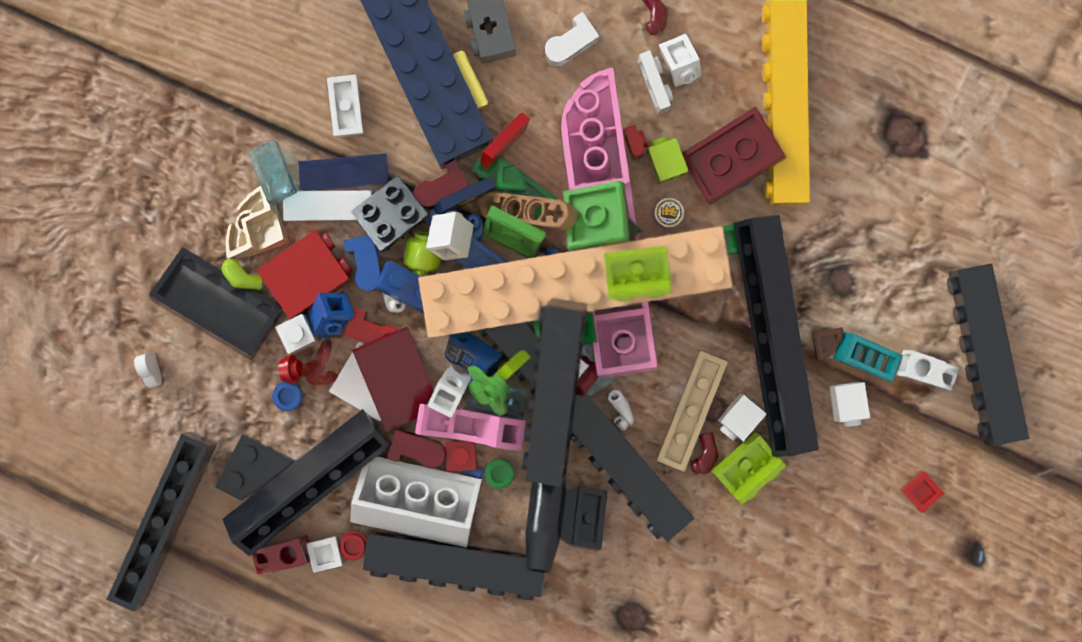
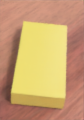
(471, 81)

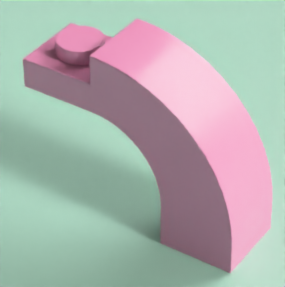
(473, 427)

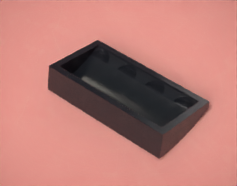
(211, 304)

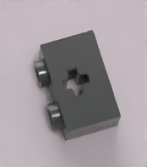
(495, 45)

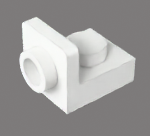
(681, 60)

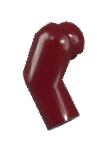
(658, 16)
(587, 378)
(708, 456)

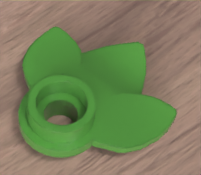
(489, 390)

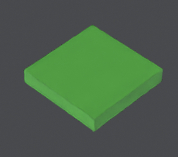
(600, 216)
(513, 233)

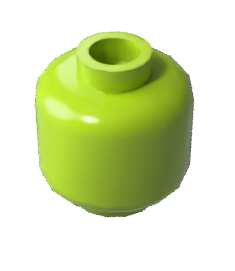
(418, 257)

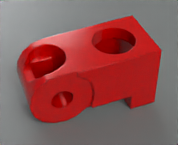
(364, 330)

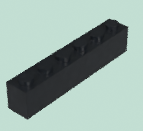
(987, 355)
(555, 391)
(305, 482)
(161, 521)
(448, 563)

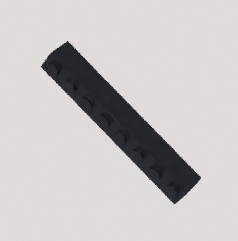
(776, 336)

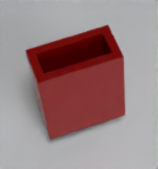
(305, 271)

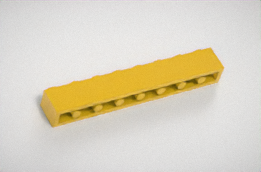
(787, 99)

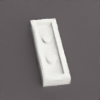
(323, 205)

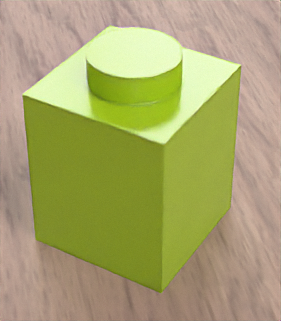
(666, 159)

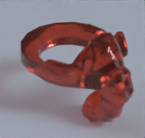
(314, 370)

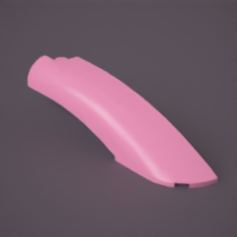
(598, 156)

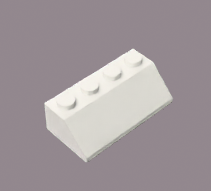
(415, 501)

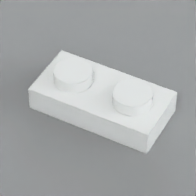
(650, 69)
(345, 106)

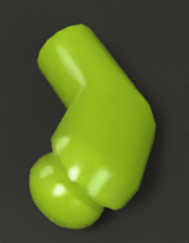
(238, 277)

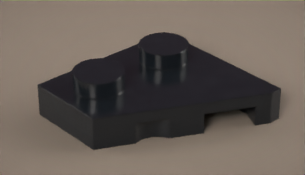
(251, 467)

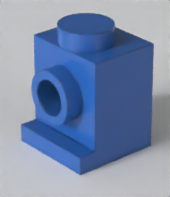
(327, 321)

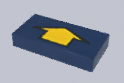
(464, 196)

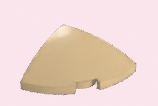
(256, 228)

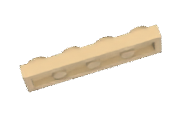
(691, 411)

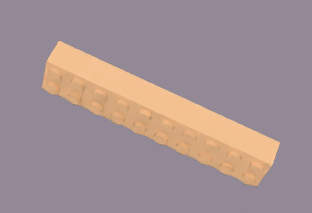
(519, 289)

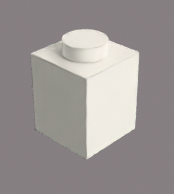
(450, 236)
(297, 334)
(849, 403)
(740, 418)

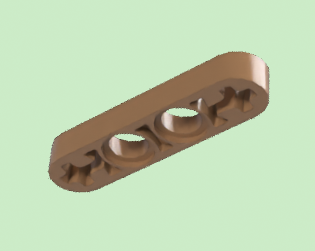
(527, 209)

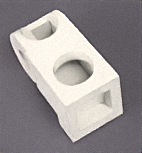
(565, 48)
(927, 370)
(449, 391)

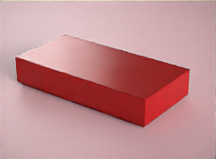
(504, 140)

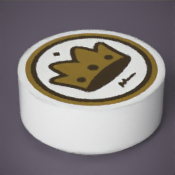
(668, 213)

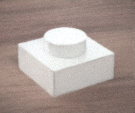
(325, 554)

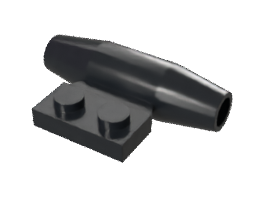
(562, 514)

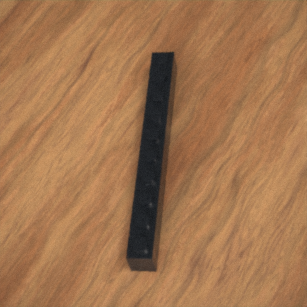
(605, 443)

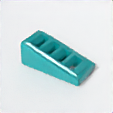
(850, 351)

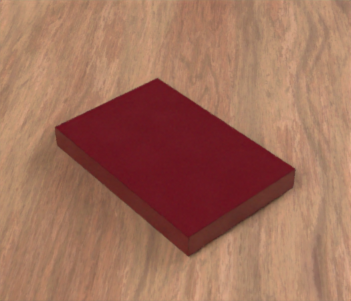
(733, 155)
(394, 377)

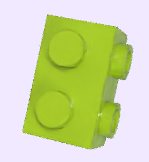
(637, 273)
(748, 468)

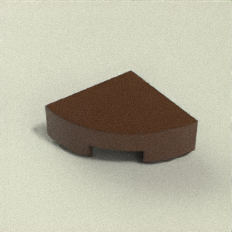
(826, 342)

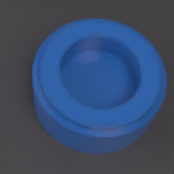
(287, 396)

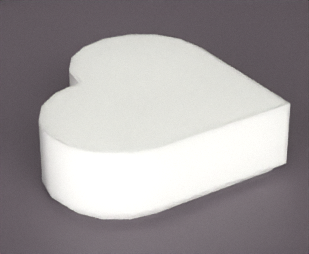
(147, 368)

